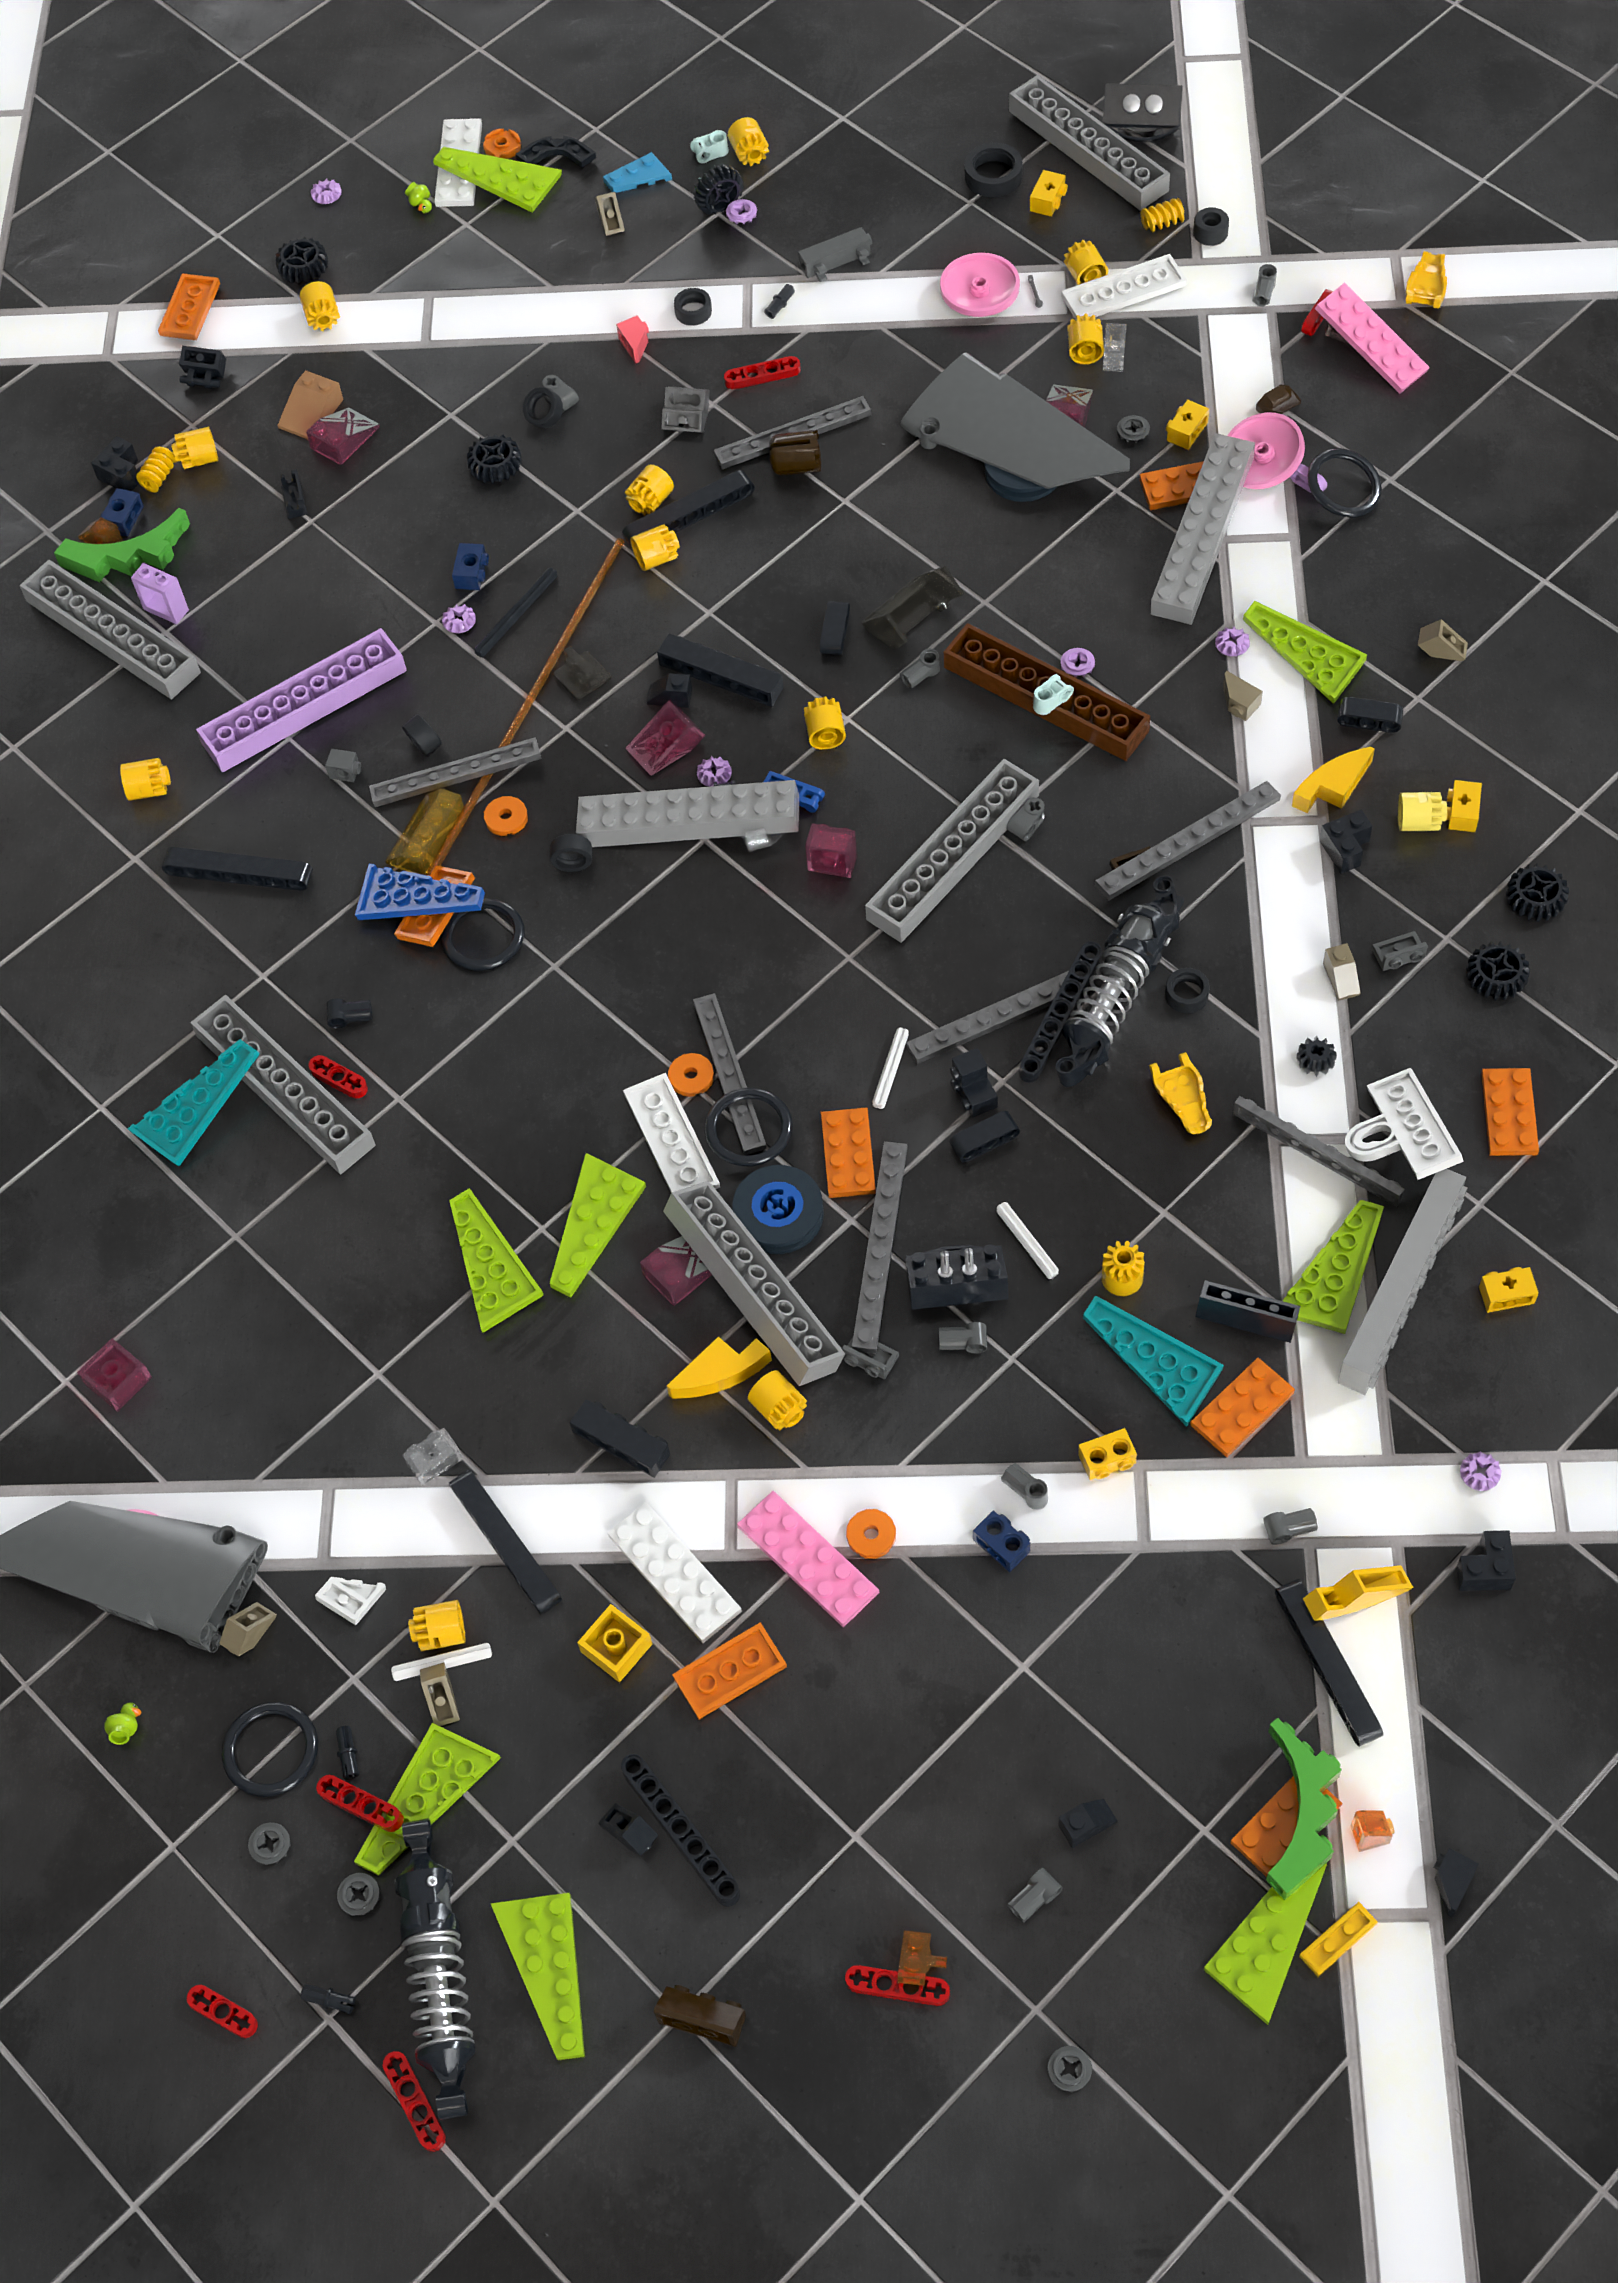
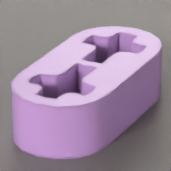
(1301, 479)

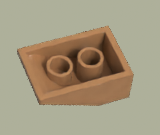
(309, 401)

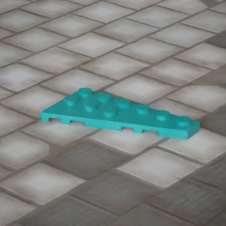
(191, 1108)
(1166, 1365)

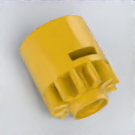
(748, 141)
(1085, 262)
(319, 305)
(1085, 339)
(195, 448)
(649, 489)
(655, 547)
(824, 723)
(144, 779)
(1123, 1269)
(777, 1400)
(437, 1625)

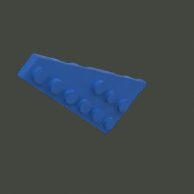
(413, 894)

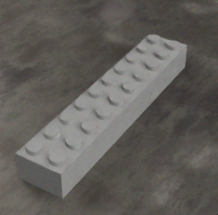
(1089, 142)
(1202, 529)
(110, 629)
(688, 813)
(951, 851)
(287, 1086)
(1402, 1281)
(754, 1283)

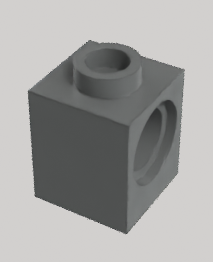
(343, 765)

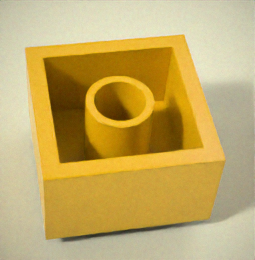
(615, 1643)

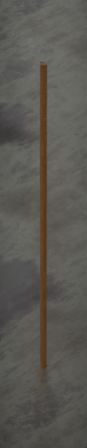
(528, 701)

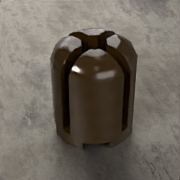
(795, 453)

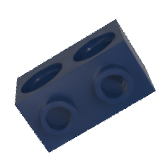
(996, 1544)

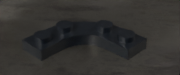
(567, 147)

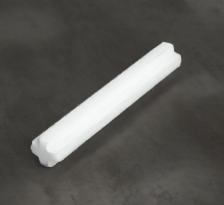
(890, 1068)
(1027, 1240)
(451, 1659)

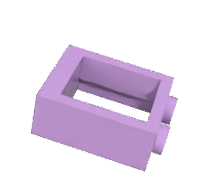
(160, 593)

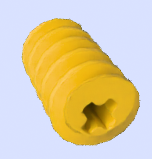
(1162, 214)
(156, 469)

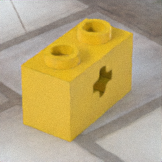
(1048, 193)
(1187, 424)
(1465, 805)
(1508, 1289)

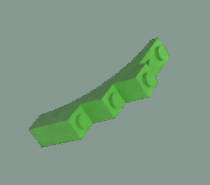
(126, 556)
(1315, 1811)

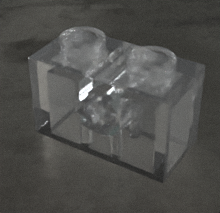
(1114, 347)
(428, 1467)

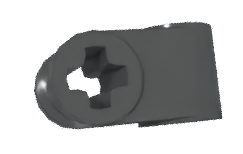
(566, 393)
(1027, 819)

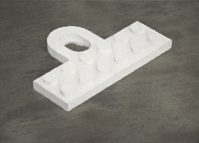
(1412, 1125)

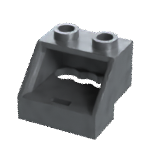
(685, 407)

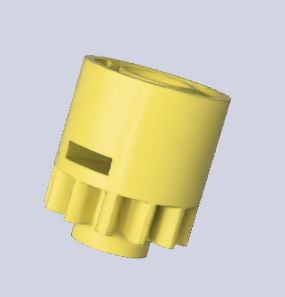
(1421, 811)

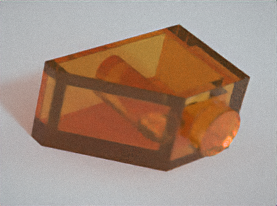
(101, 532)
(1371, 1829)

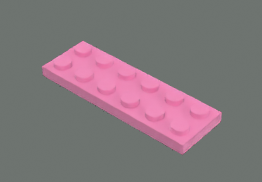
(1372, 338)
(808, 1558)

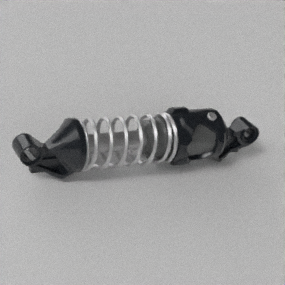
(1127, 958)
(432, 1938)

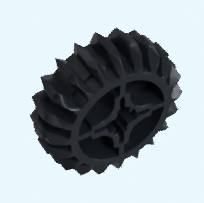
(718, 189)
(301, 260)
(494, 463)
(1533, 899)
(1488, 960)

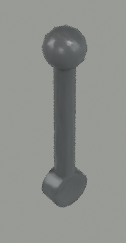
(1038, 303)

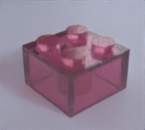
(831, 850)
(114, 1374)

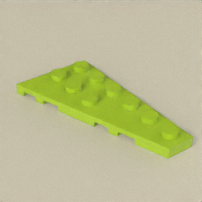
(509, 179)
(1316, 656)
(597, 1210)
(494, 1270)
(1334, 1276)
(430, 1785)
(1262, 1948)
(545, 1953)

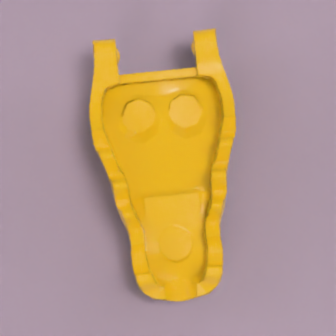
(1428, 281)
(1184, 1093)

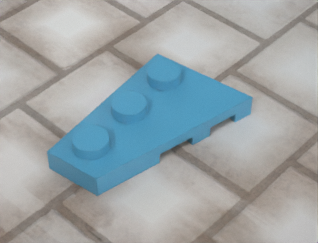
(641, 171)

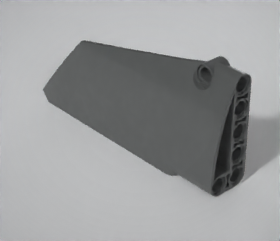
(1007, 427)
(139, 1566)

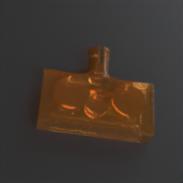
(917, 1958)

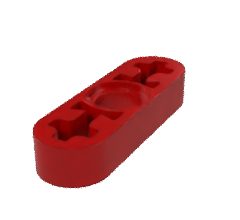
(1314, 318)
(342, 1085)
(234, 2027)

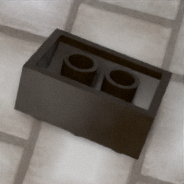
(700, 2015)

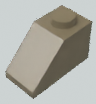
(609, 213)
(1442, 642)
(1241, 696)
(1342, 971)
(246, 1628)
(439, 1694)

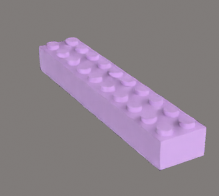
(301, 700)

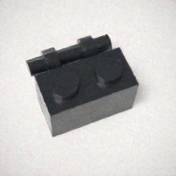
(202, 362)

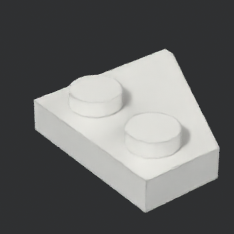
(349, 1598)

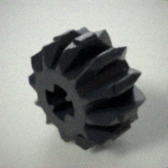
(1316, 1056)

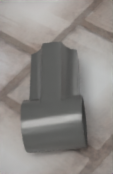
(1265, 285)
(921, 668)
(971, 1337)
(1025, 1485)
(1283, 1526)
(1039, 1890)

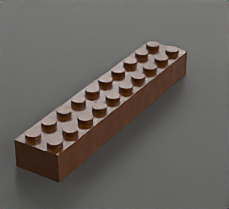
(1017, 674)

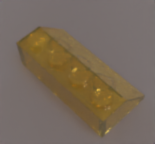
(426, 832)

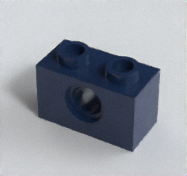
(123, 510)
(470, 566)

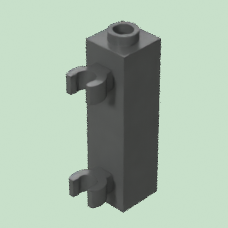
(834, 253)

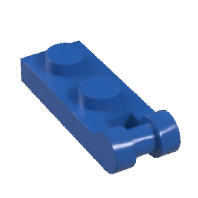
(804, 789)

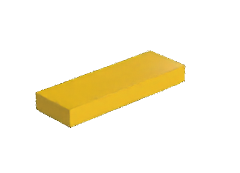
(1338, 1939)

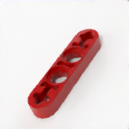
(761, 369)
(358, 1805)
(896, 1990)
(417, 2099)

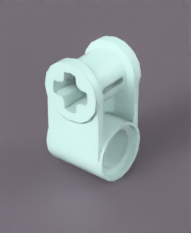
(712, 146)
(1051, 695)

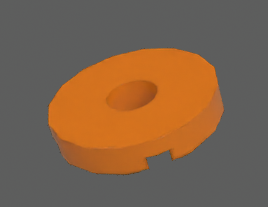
(506, 151)
(502, 806)
(691, 1063)
(867, 1520)

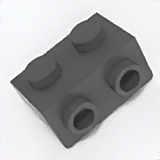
(1399, 951)
(874, 1364)

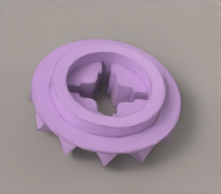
(327, 196)
(737, 207)
(457, 625)
(1228, 647)
(1069, 660)
(722, 774)
(1478, 1481)

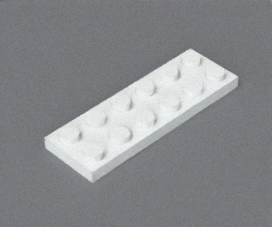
(461, 135)
(1124, 287)
(669, 1134)
(674, 1572)

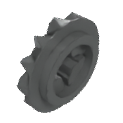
(1139, 424)
(258, 1841)
(359, 1882)
(1072, 2056)

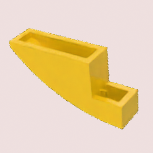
(1333, 780)
(718, 1369)
(1357, 1591)

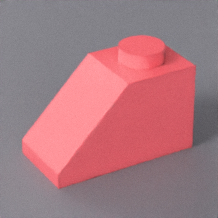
(633, 336)

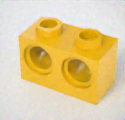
(1104, 1449)

